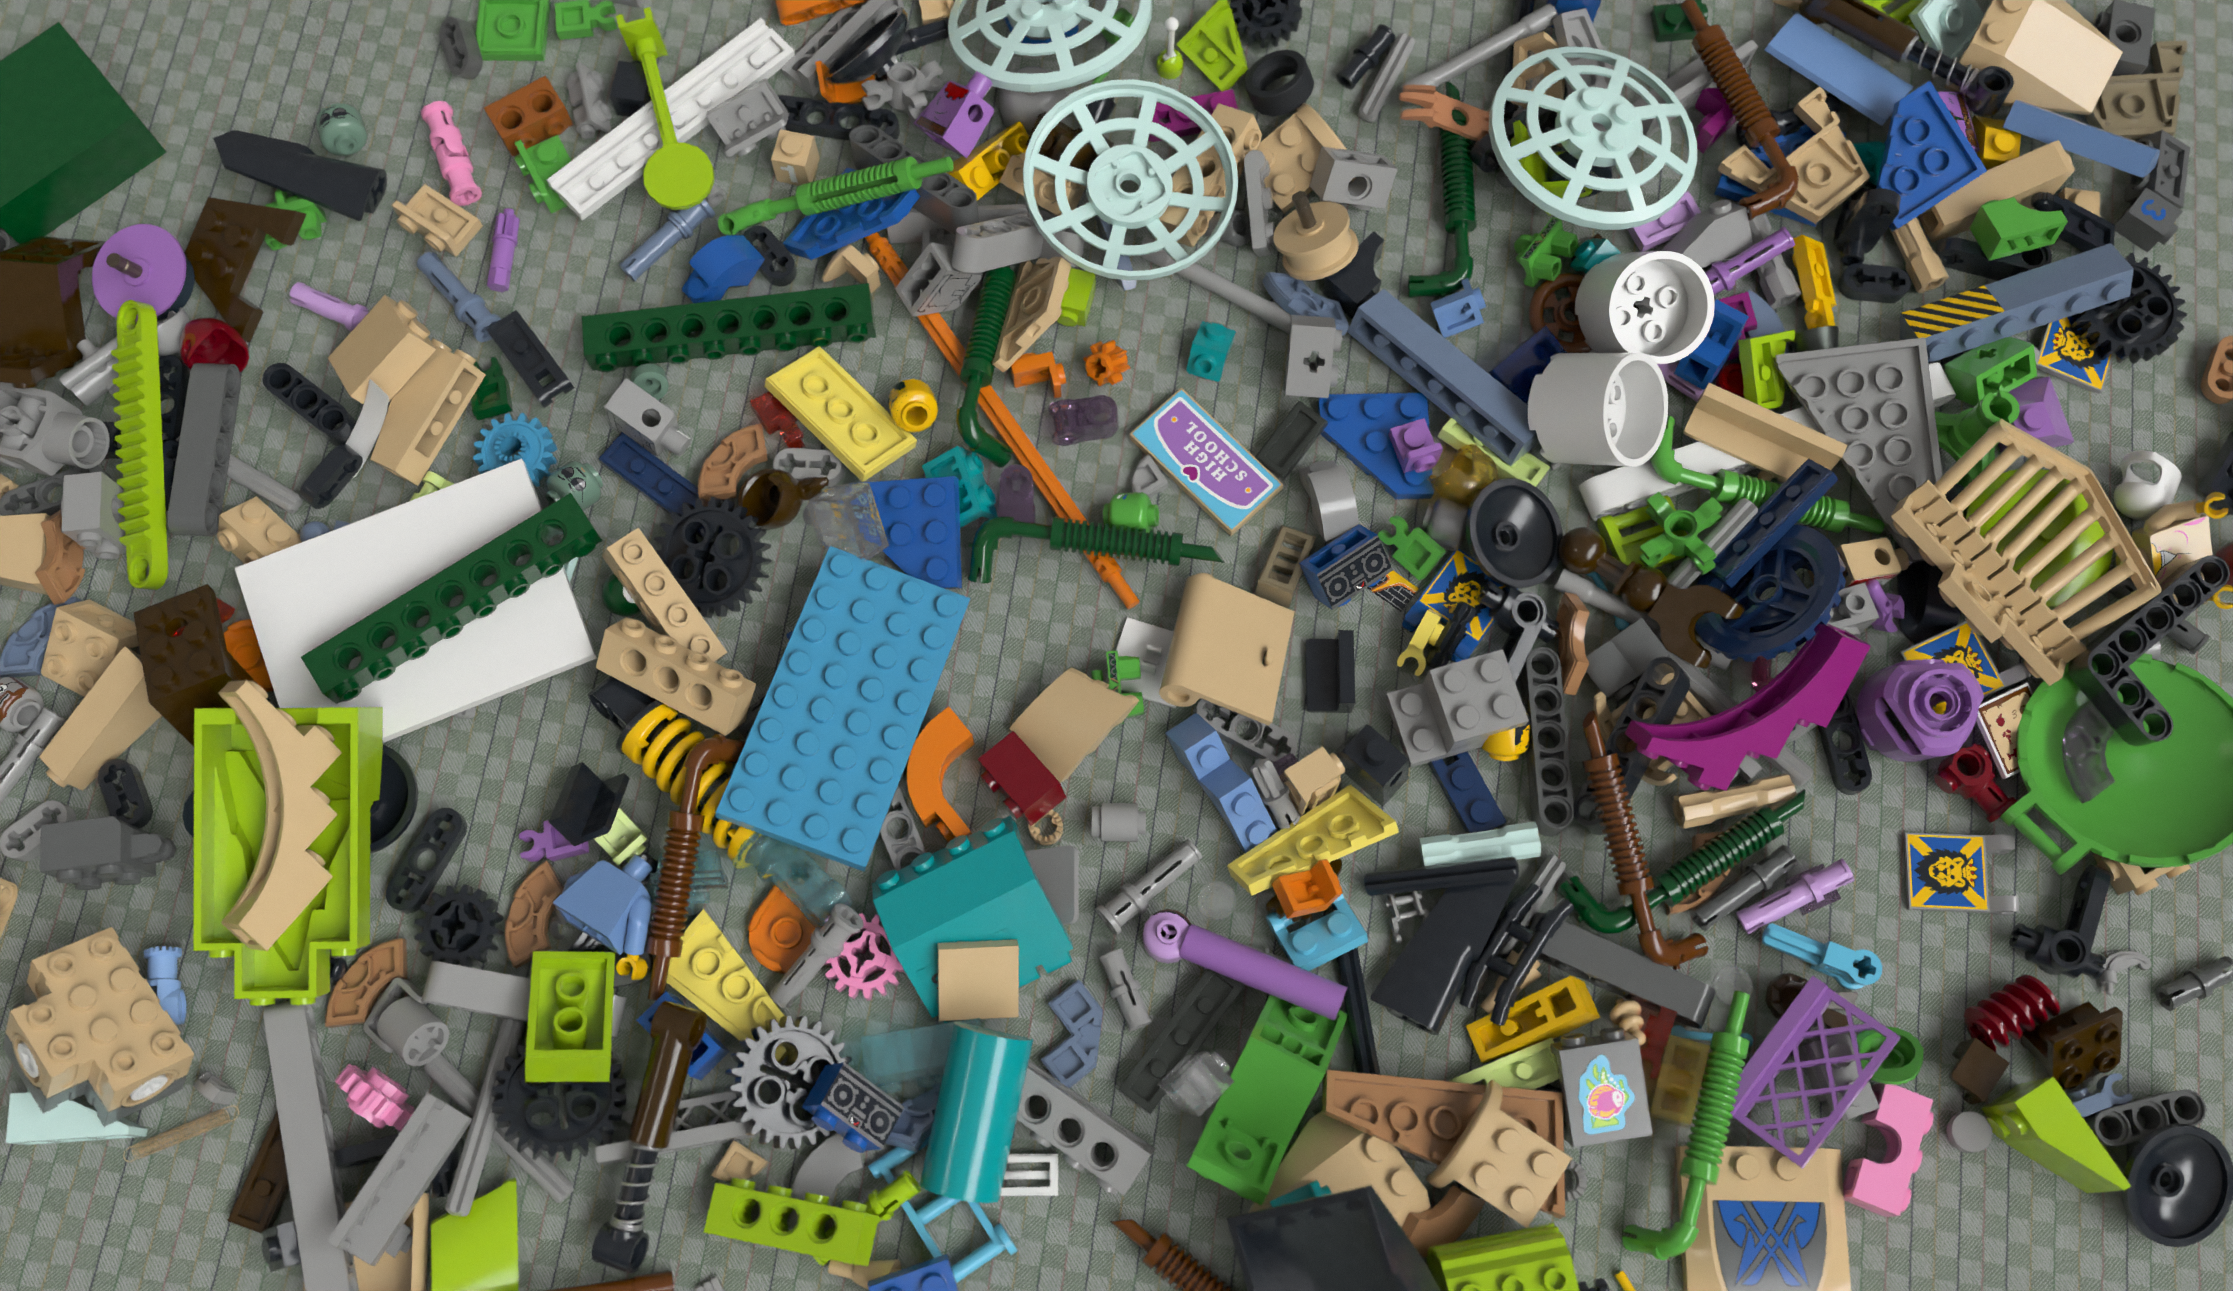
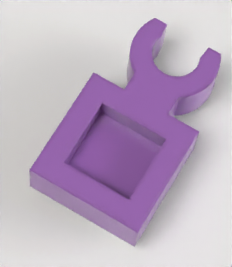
(550, 843)

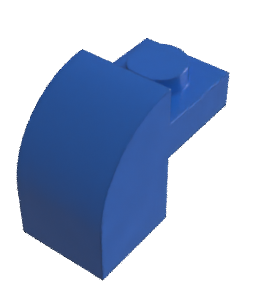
(721, 264)
(1710, 356)

